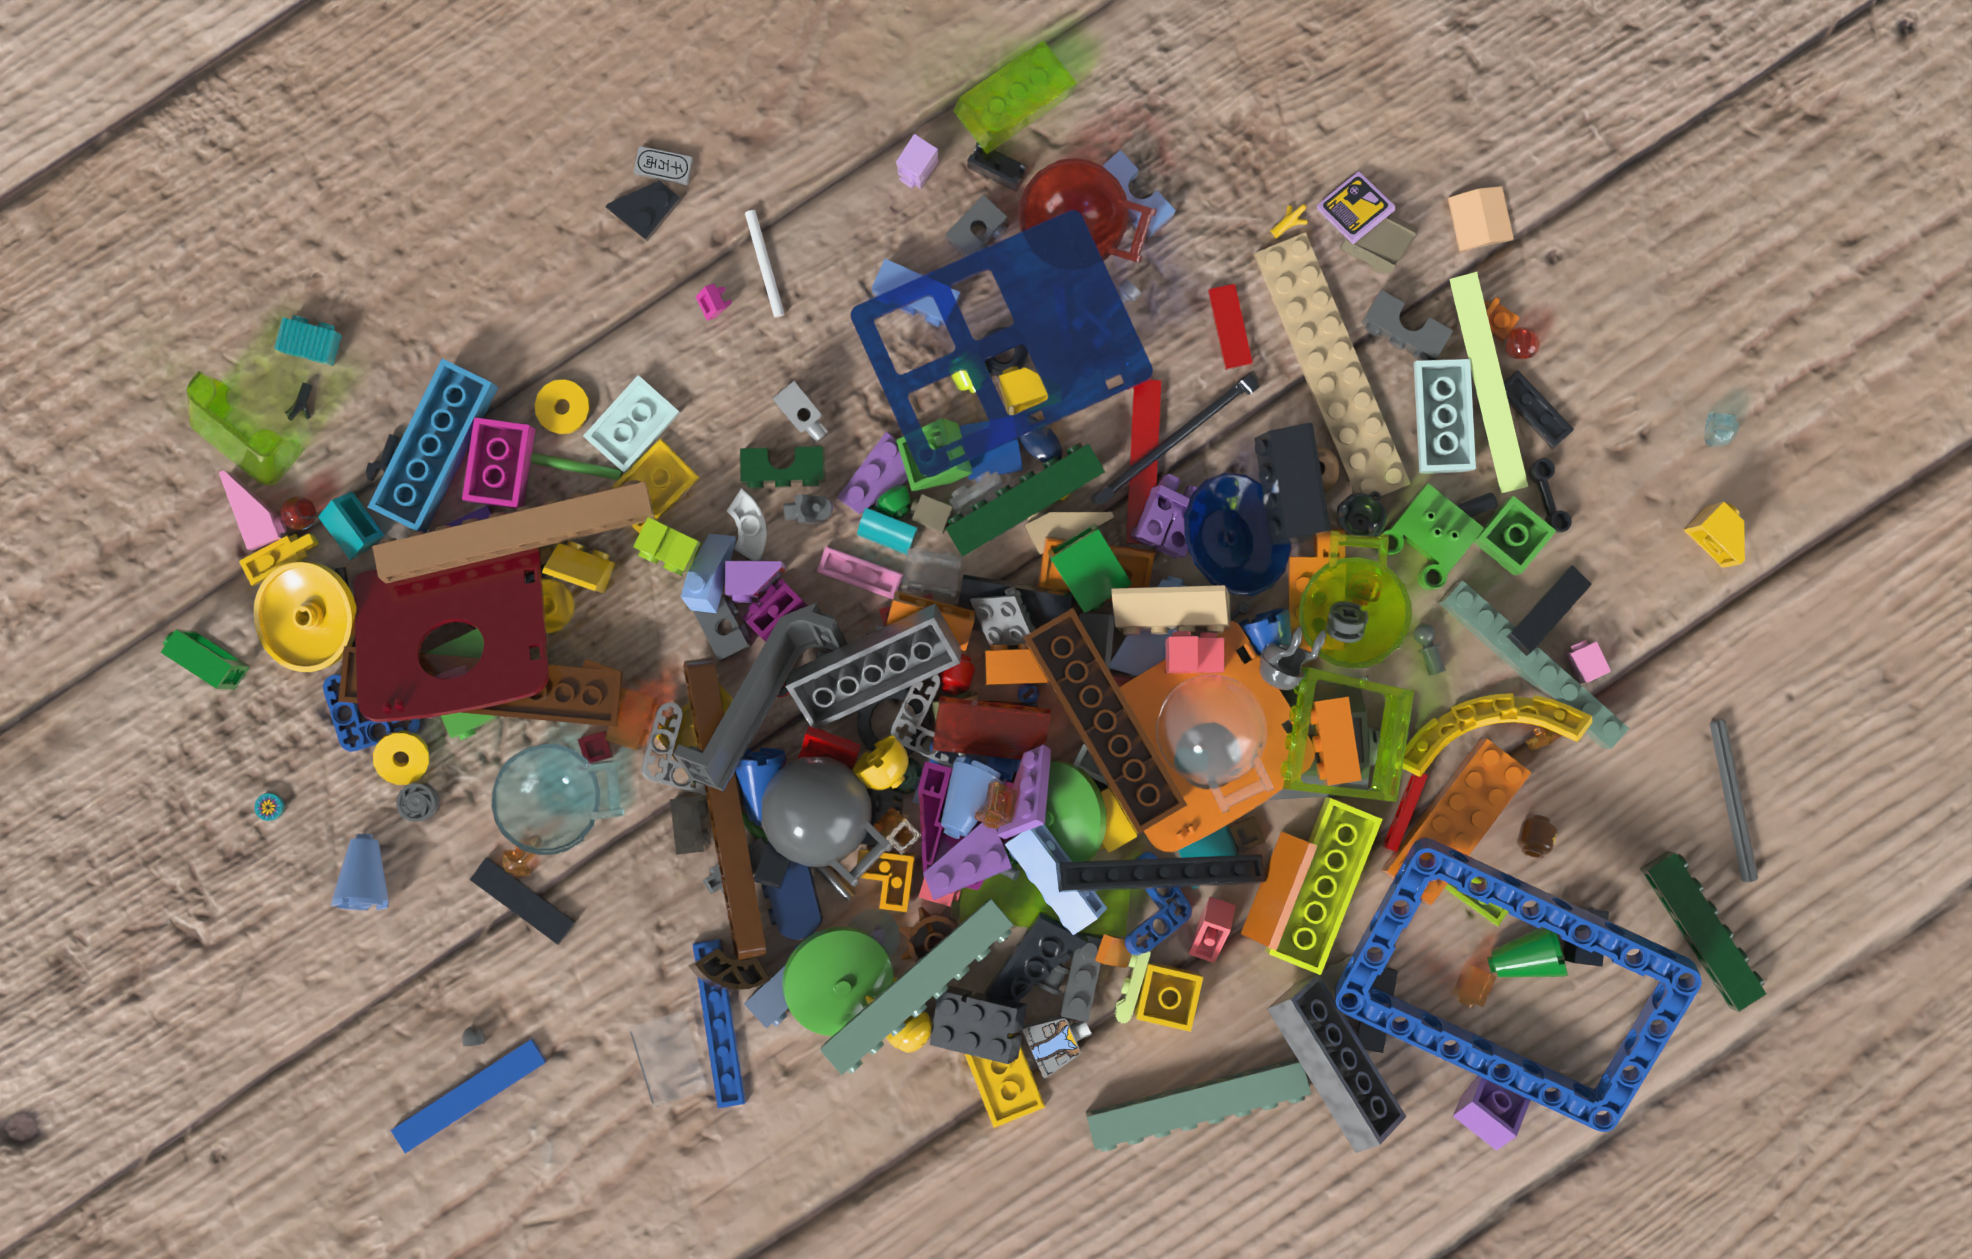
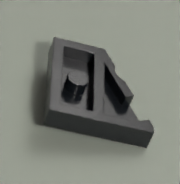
(645, 208)

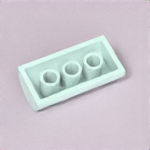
(1444, 416)

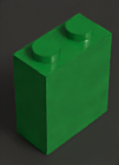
(1089, 568)

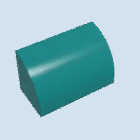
(350, 525)
(886, 531)

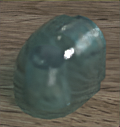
(1720, 429)

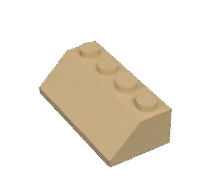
(1171, 609)

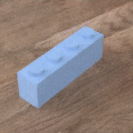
(1038, 855)

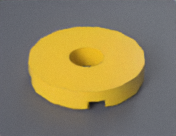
(546, 407)
(398, 772)

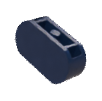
(796, 904)

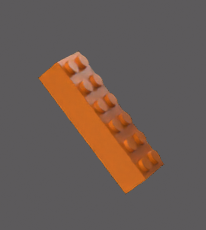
(1464, 808)

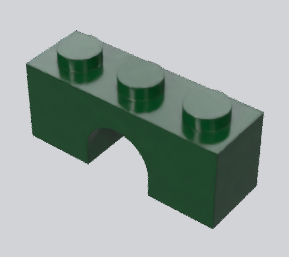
(806, 469)

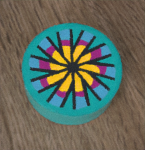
(269, 806)

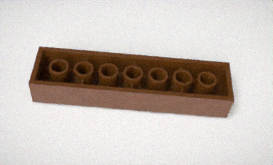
(1104, 721)

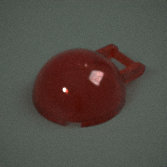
(1095, 195)

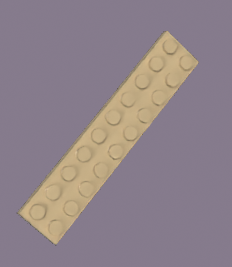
(1331, 367)

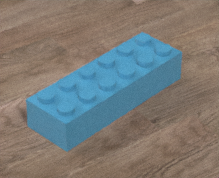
(432, 446)

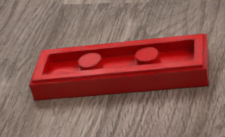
(1230, 326)
(1404, 812)

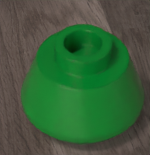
(894, 502)

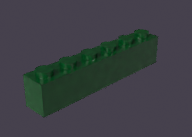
(1025, 499)
(1703, 930)

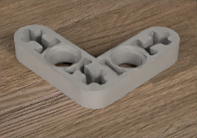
(914, 722)
(668, 766)

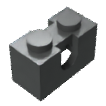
(983, 214)
(730, 644)

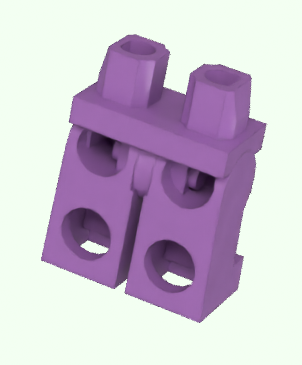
(1163, 518)

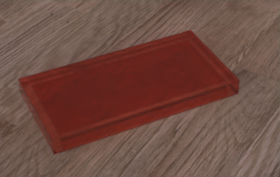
(989, 728)

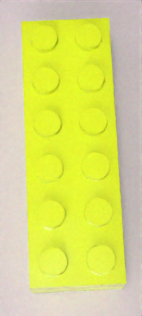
(1343, 844)

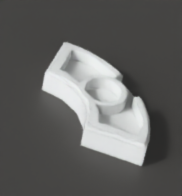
(750, 524)

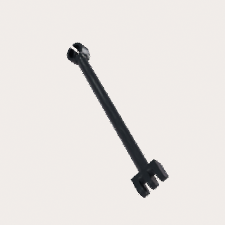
(1246, 384)

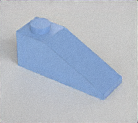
(707, 574)

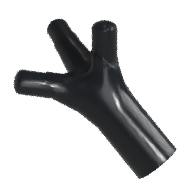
(300, 403)

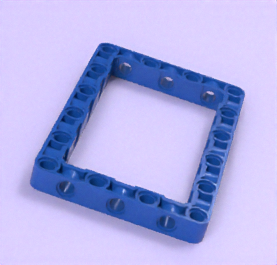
(1479, 1055)

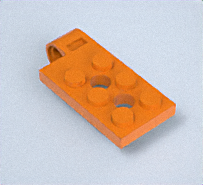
(1299, 573)

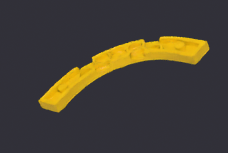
(1491, 710)

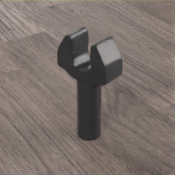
(385, 458)

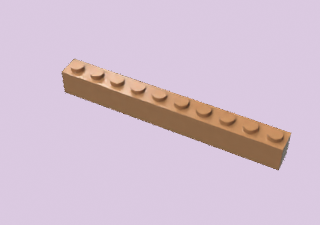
(513, 532)

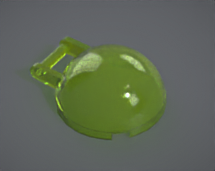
(1363, 583)

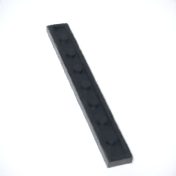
(1160, 873)

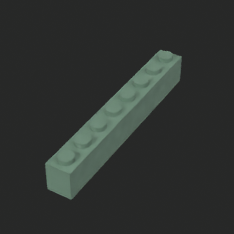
(1534, 668)
(916, 986)
(1197, 1104)

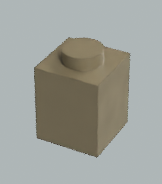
(930, 513)

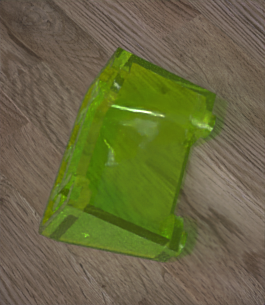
(262, 457)

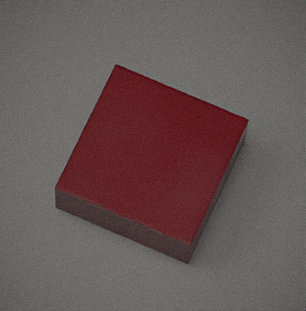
(595, 747)

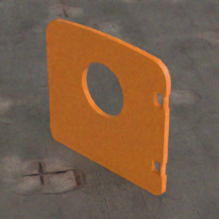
(1202, 813)

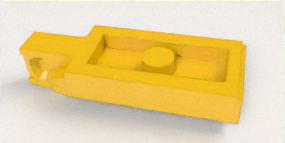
(284, 551)

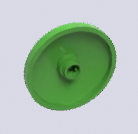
(1075, 811)
(832, 976)

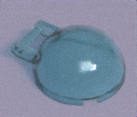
(551, 798)

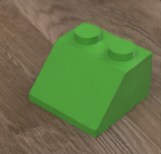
(938, 435)

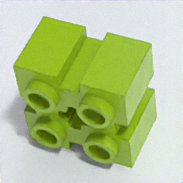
(668, 545)

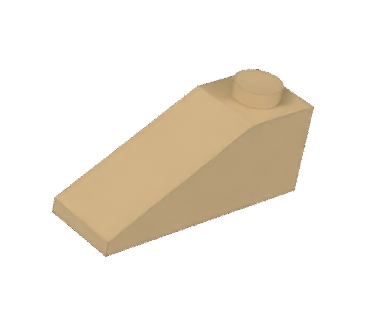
(1061, 525)

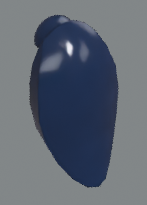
(1042, 443)

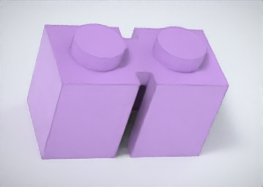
(917, 162)

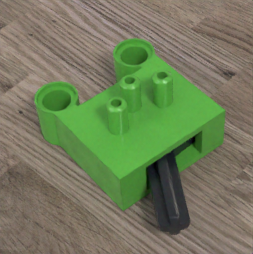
(1438, 530)

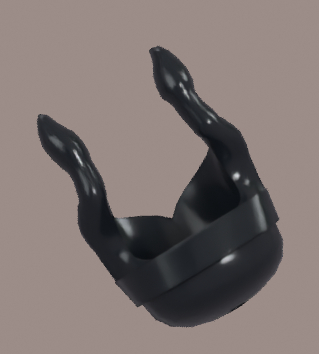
(1364, 509)

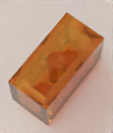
(634, 719)

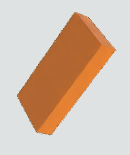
(1113, 952)

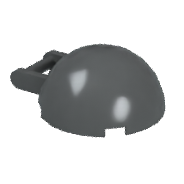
(820, 815)

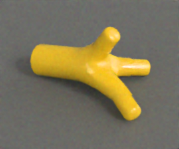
(1290, 219)

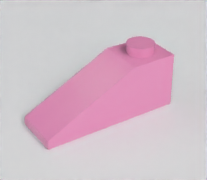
(255, 519)

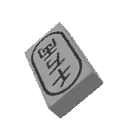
(663, 165)

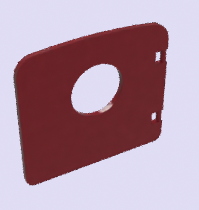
(400, 615)

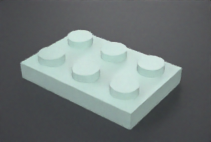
(631, 424)

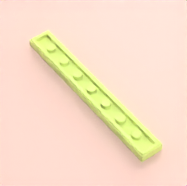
(1488, 382)

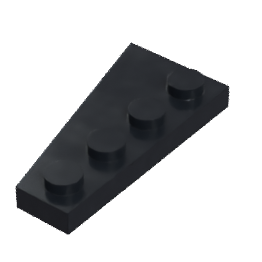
(1034, 957)

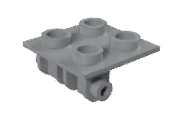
(1003, 618)

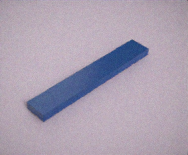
(720, 1036)
(468, 1095)

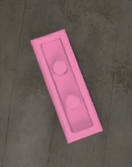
(859, 572)

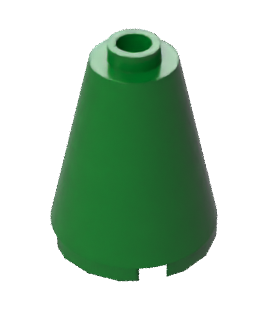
(1529, 955)

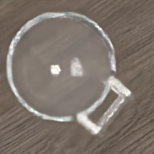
(1214, 734)

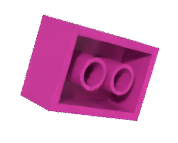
(498, 463)

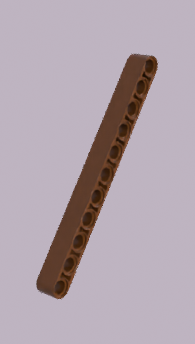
(726, 818)

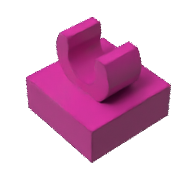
(711, 301)

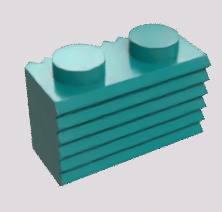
(308, 341)

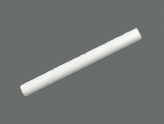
(764, 263)

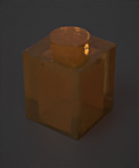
(897, 830)
(1473, 986)

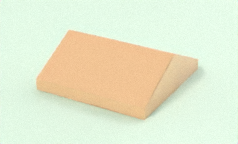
(1480, 218)

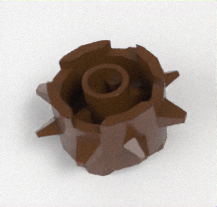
(926, 927)

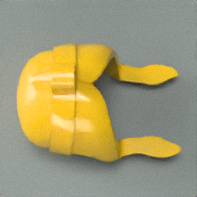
(914, 1034)

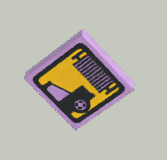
(1355, 207)

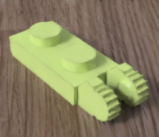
(1131, 987)

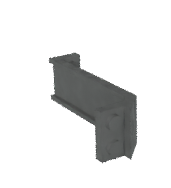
(757, 693)

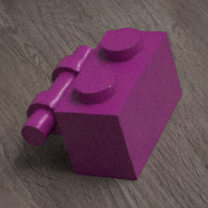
(774, 604)

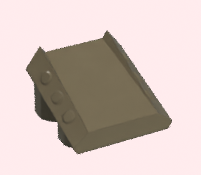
(1383, 244)

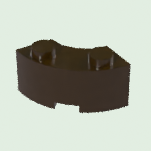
(727, 973)

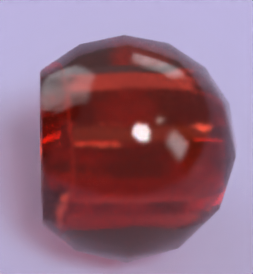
(1522, 343)
(298, 513)

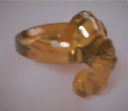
(514, 860)

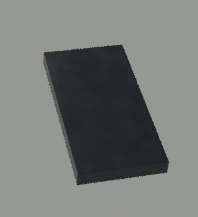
(1041, 603)

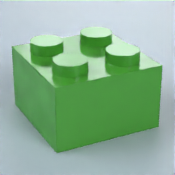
(1514, 535)

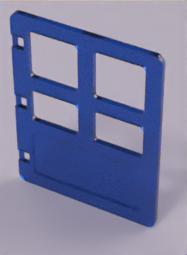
(1061, 313)

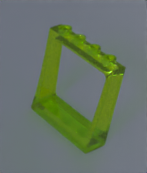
(1391, 740)

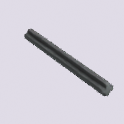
(1734, 800)

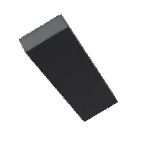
(1549, 610)
(522, 900)

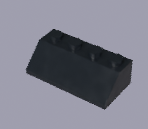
(1292, 484)

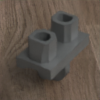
(808, 509)

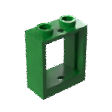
(204, 659)

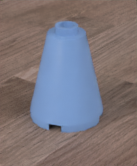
(966, 796)
(361, 877)

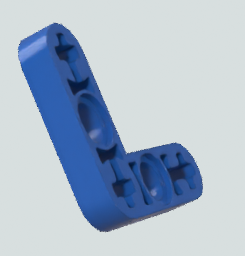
(363, 730)
(1164, 914)

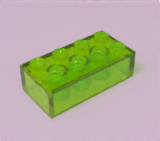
(1014, 97)

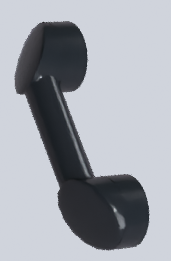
(1539, 473)

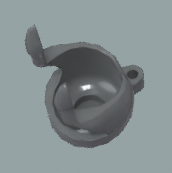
(1282, 664)

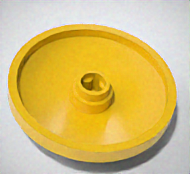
(305, 616)

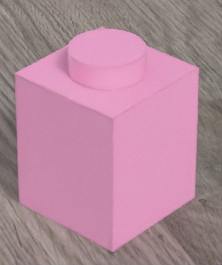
(1587, 661)

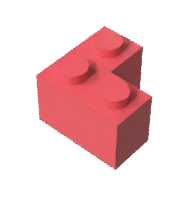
(1194, 654)

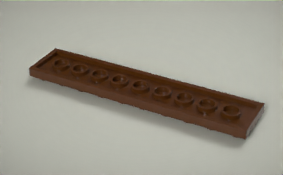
(568, 697)

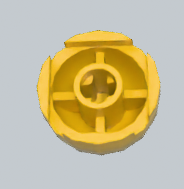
(884, 765)

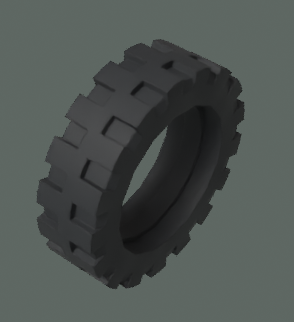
(865, 714)

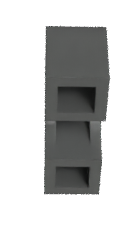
(1384, 320)
(1082, 980)

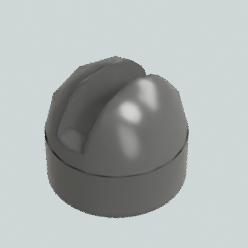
(473, 1037)

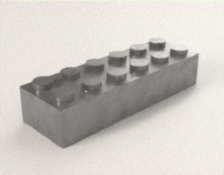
(874, 667)
(1337, 1063)

